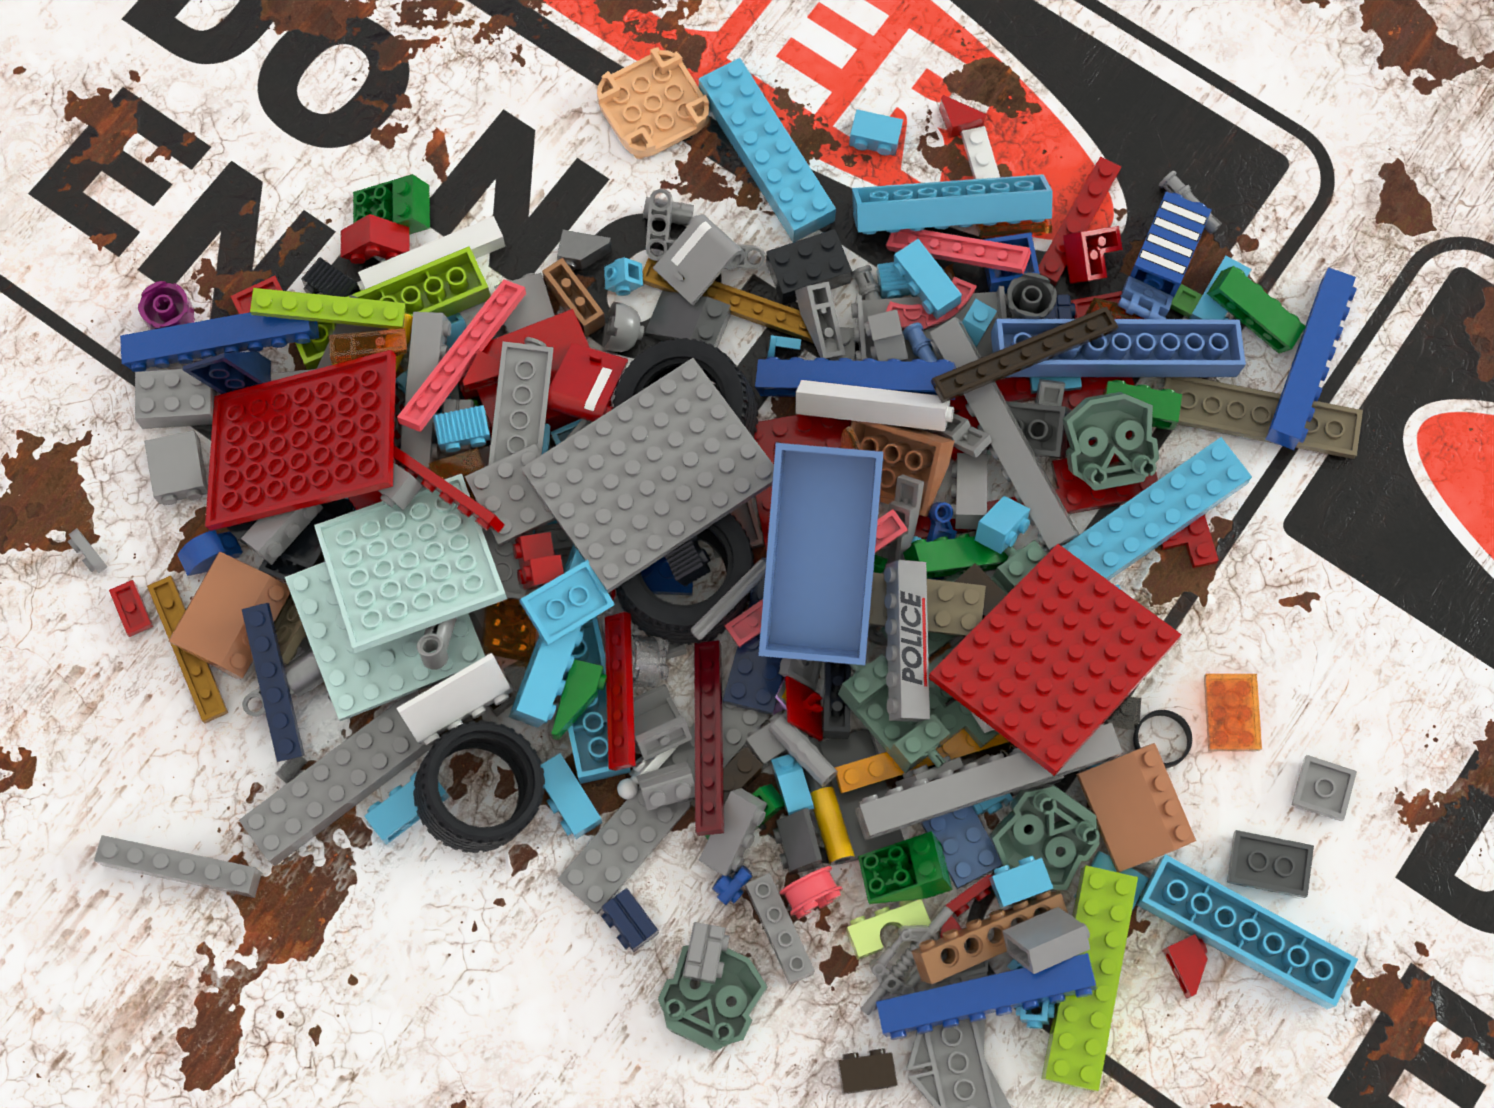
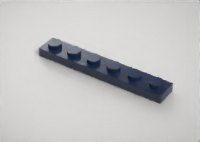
(273, 682)

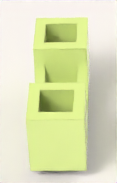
(865, 933)

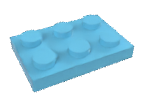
(566, 602)

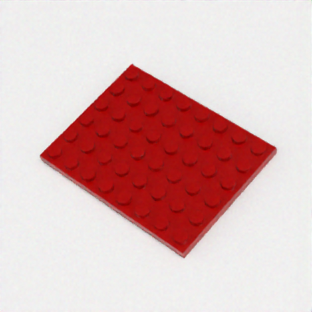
(302, 441)
(1055, 658)

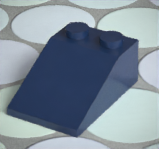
(231, 371)

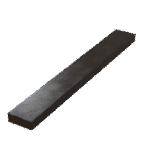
(1024, 354)

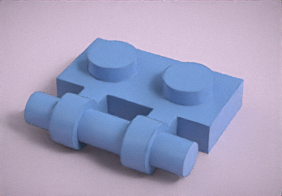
(1144, 300)

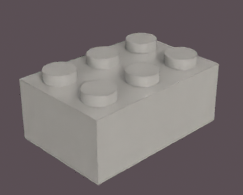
(172, 399)

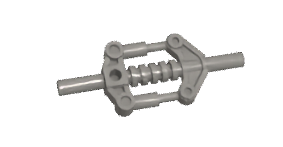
(890, 980)

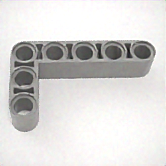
(664, 236)

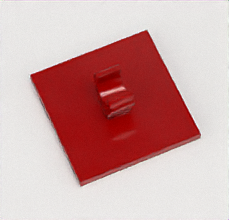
(804, 708)

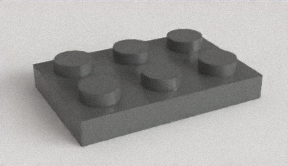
(1270, 864)

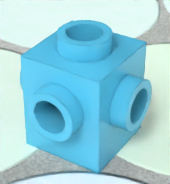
(623, 276)
(1037, 1021)

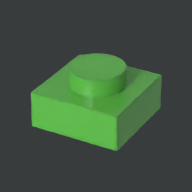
(1185, 301)

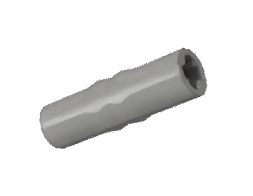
(803, 751)

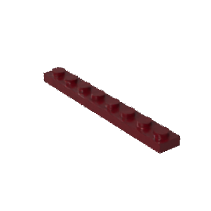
(708, 739)

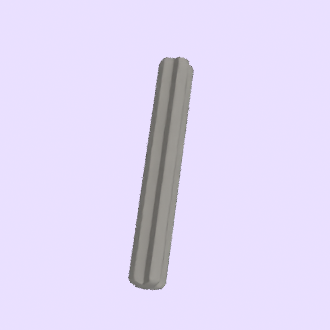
(729, 600)

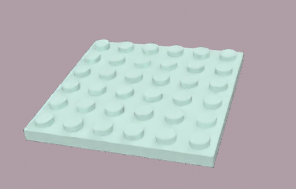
(407, 567)
(376, 674)

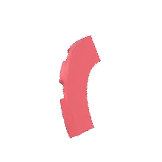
(916, 314)

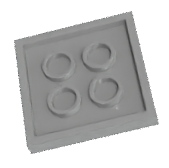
(510, 495)

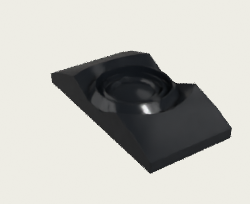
(305, 549)

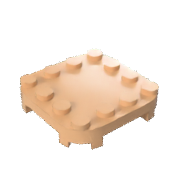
(653, 103)

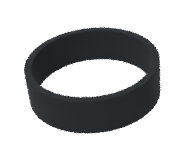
(1176, 717)

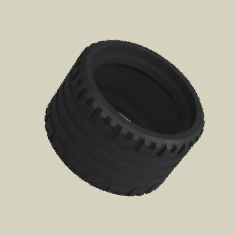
(509, 747)

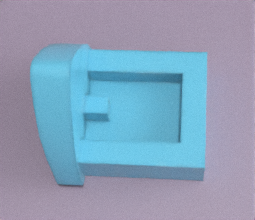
(784, 342)

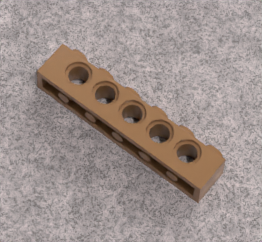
(928, 954)

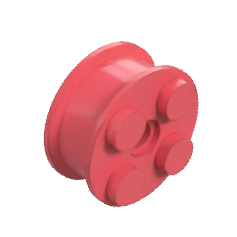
(811, 891)

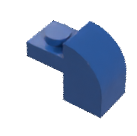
(202, 550)

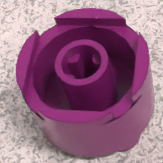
(165, 306)

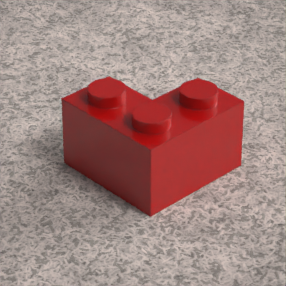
(372, 238)
(1086, 252)
(536, 560)

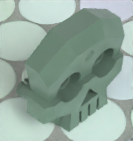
(1108, 420)
(1075, 833)
(727, 1023)

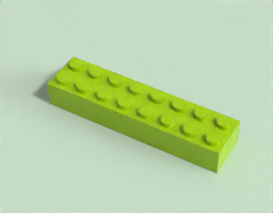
(438, 287)
(1083, 1024)

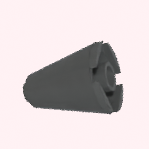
(1031, 297)

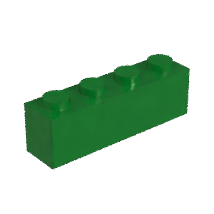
(1256, 309)
(953, 556)

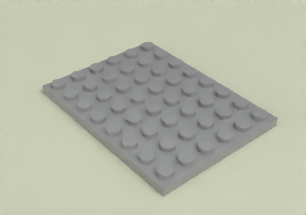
(650, 474)

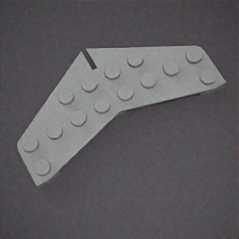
(956, 1059)

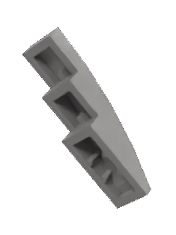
(966, 437)
(907, 506)

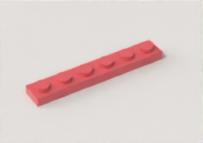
(964, 249)

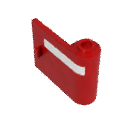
(585, 383)

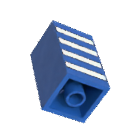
(1170, 243)

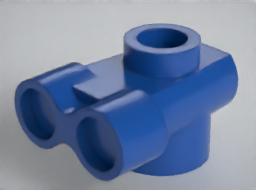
(730, 888)

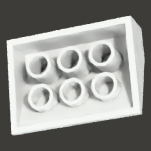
(455, 700)

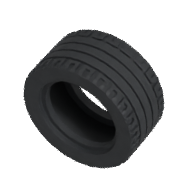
(718, 367)
(675, 621)

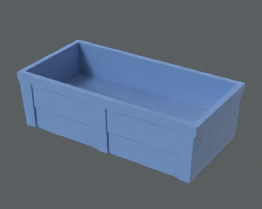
(820, 553)

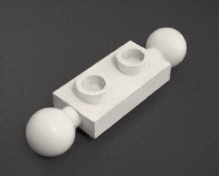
(628, 787)

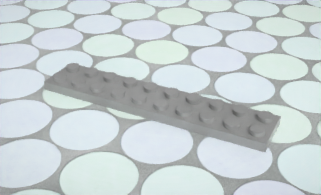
(517, 425)
(635, 831)

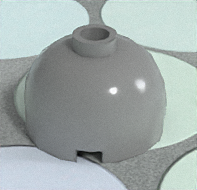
(622, 328)

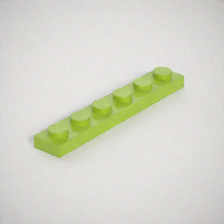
(327, 308)

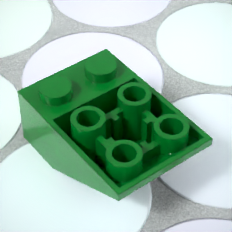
(398, 200)
(905, 870)

